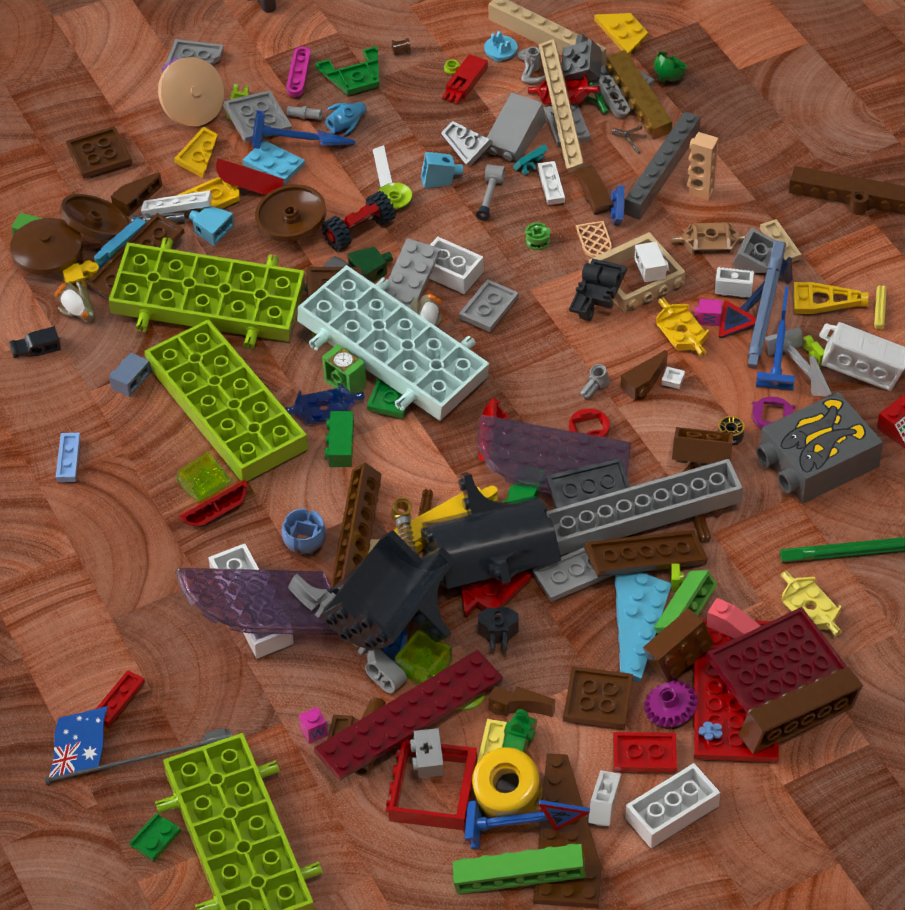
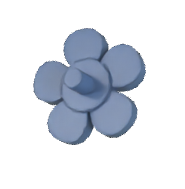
(711, 730)

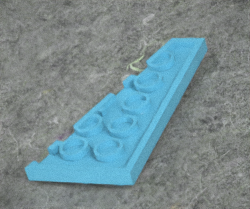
(638, 609)

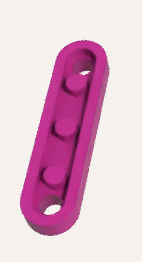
(298, 71)

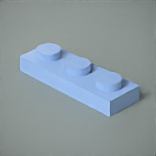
(68, 457)

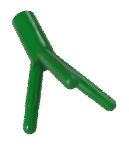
(599, 100)

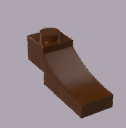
(506, 702)

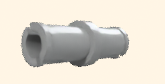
(304, 112)

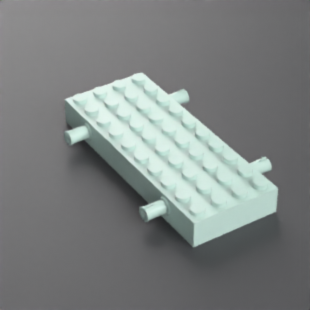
(393, 342)

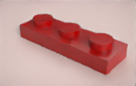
(121, 695)

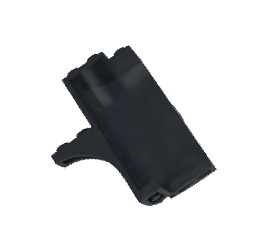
(492, 537)
(388, 592)

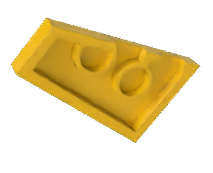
(197, 152)

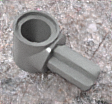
(598, 379)

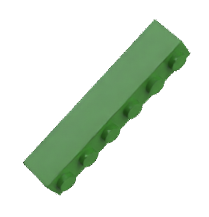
(519, 869)

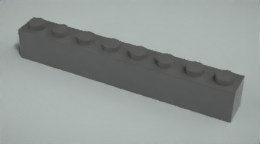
(661, 165)

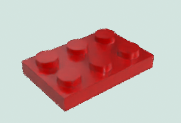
(644, 752)

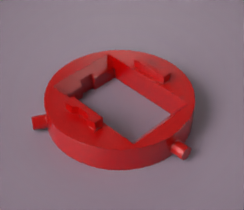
(590, 414)

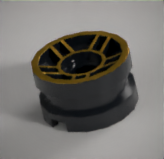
(732, 425)

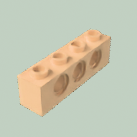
(702, 166)

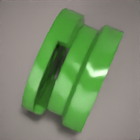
(537, 235)

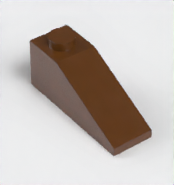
(132, 195)
(642, 378)

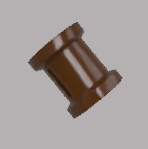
(401, 46)

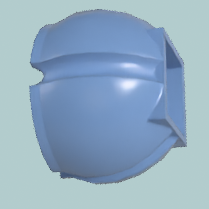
(306, 524)

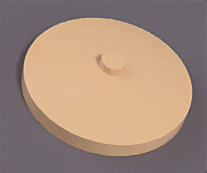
(191, 91)

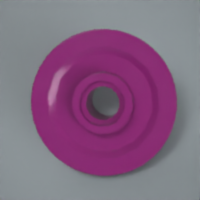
(671, 704)

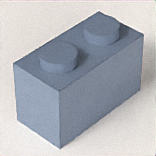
(129, 374)

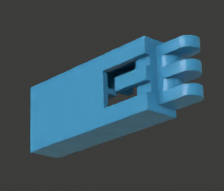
(118, 242)

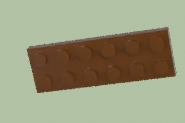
(149, 235)
(645, 553)

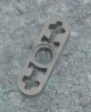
(613, 104)

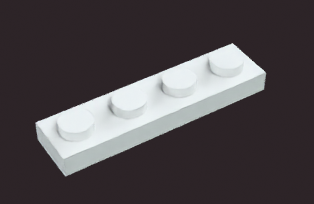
(177, 203)

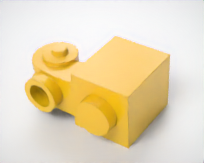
(80, 273)

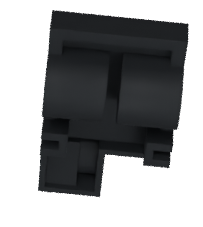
(597, 287)

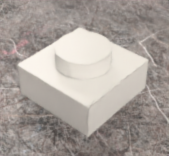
(673, 377)

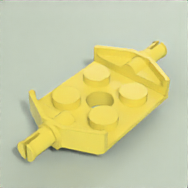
(805, 592)

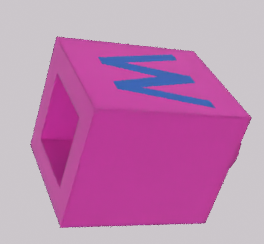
(708, 312)
(313, 725)

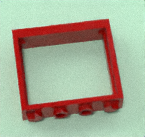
(427, 818)

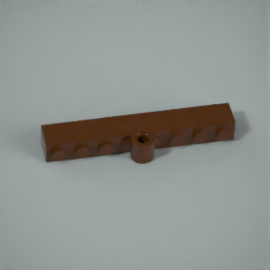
(848, 189)

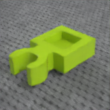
(814, 349)

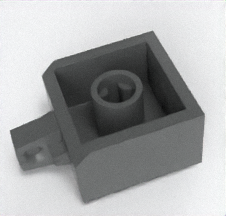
(581, 60)

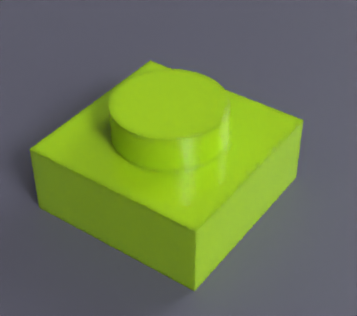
(676, 577)

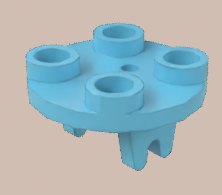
(500, 47)

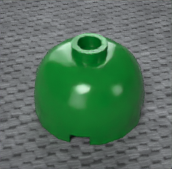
(668, 67)

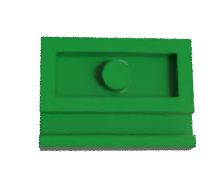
(155, 837)

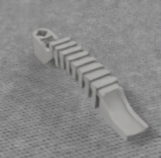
(380, 666)

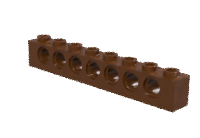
(357, 521)

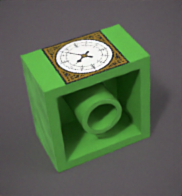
(344, 368)

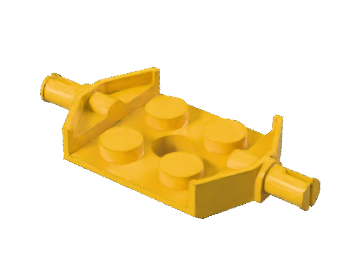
(676, 318)

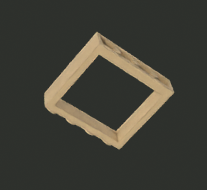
(651, 291)

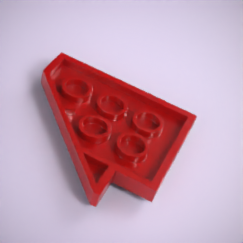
(491, 592)

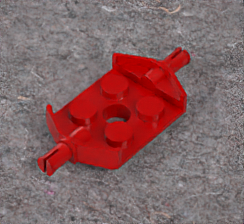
(576, 90)

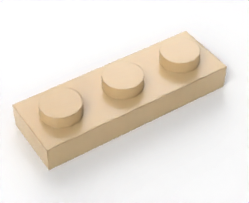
(775, 231)

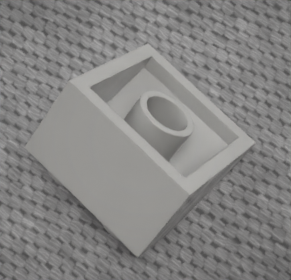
(754, 252)

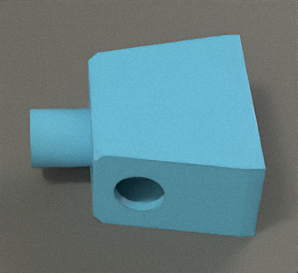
(439, 170)
(212, 223)

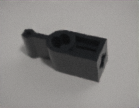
(36, 343)

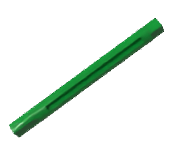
(842, 549)

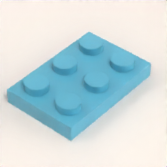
(274, 161)

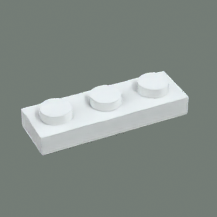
(551, 183)

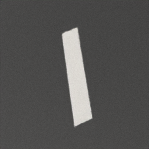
(382, 165)

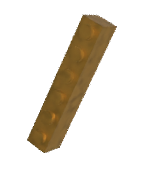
(638, 94)

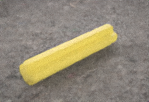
(880, 306)

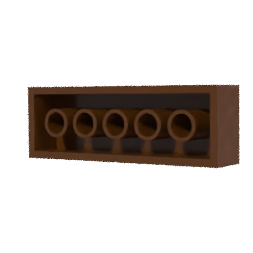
(800, 709)

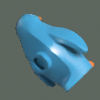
(345, 117)

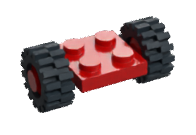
(338, 231)

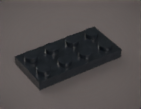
(587, 482)

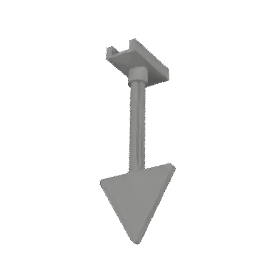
(793, 340)

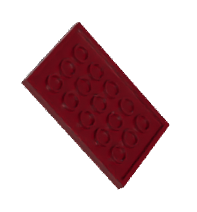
(775, 659)

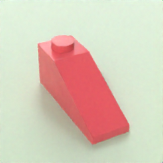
(729, 619)

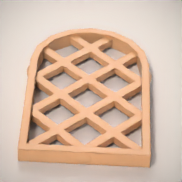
(593, 225)

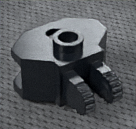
(498, 627)

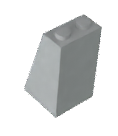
(516, 127)

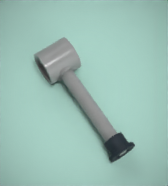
(493, 174)

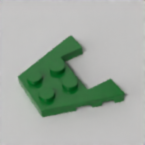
(354, 77)

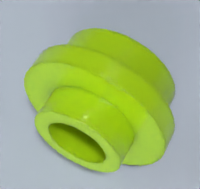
(451, 66)

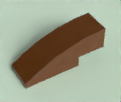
(594, 189)

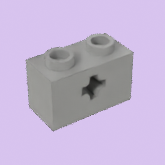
(431, 763)

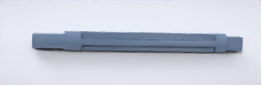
(766, 303)

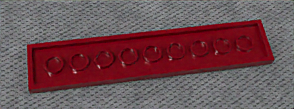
(408, 713)

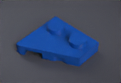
(617, 208)

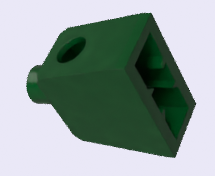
(372, 263)

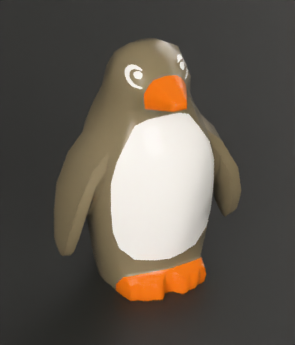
(75, 301)
(428, 308)

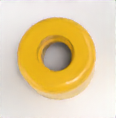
(487, 773)

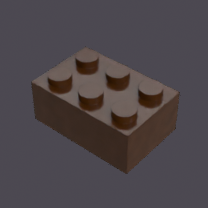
(701, 446)
(678, 645)

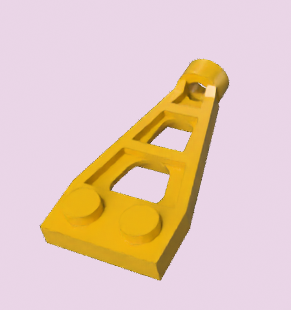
(804, 298)

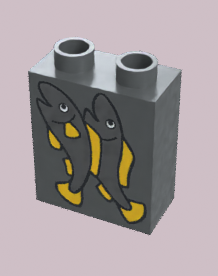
(819, 447)

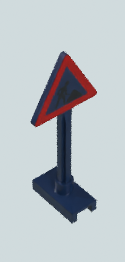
(737, 319)

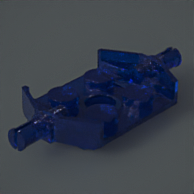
(308, 406)

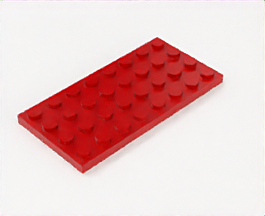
(720, 706)

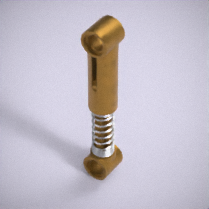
(403, 521)

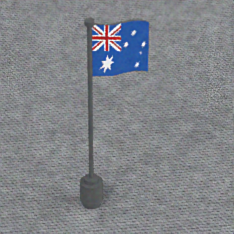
(80, 745)

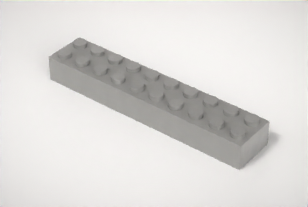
(646, 506)

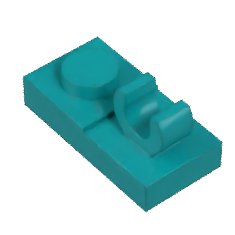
(526, 161)

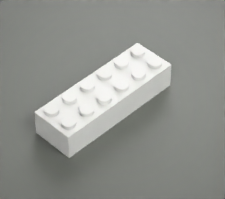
(241, 558)

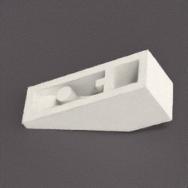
(604, 798)

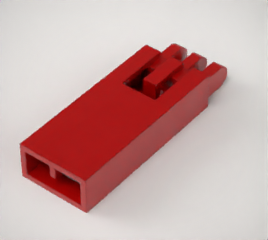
(470, 70)

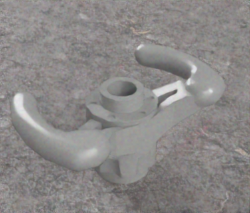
(532, 62)

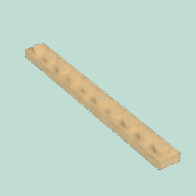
(561, 106)

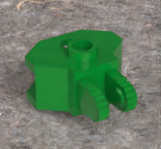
(520, 731)

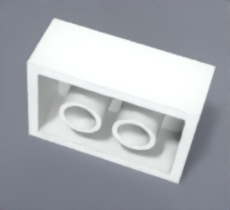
(456, 266)

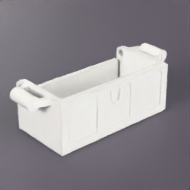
(863, 355)

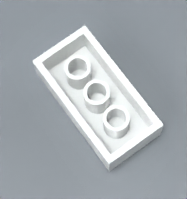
(672, 805)

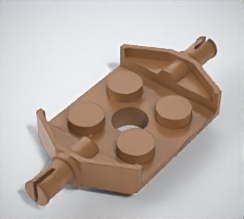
(696, 237)

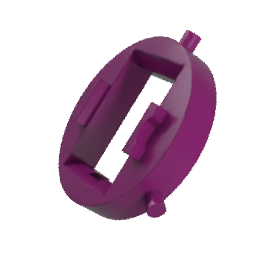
(758, 409)

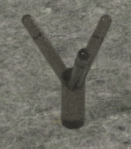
(622, 133)

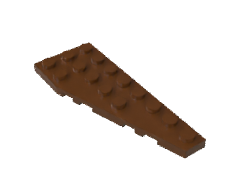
(562, 788)

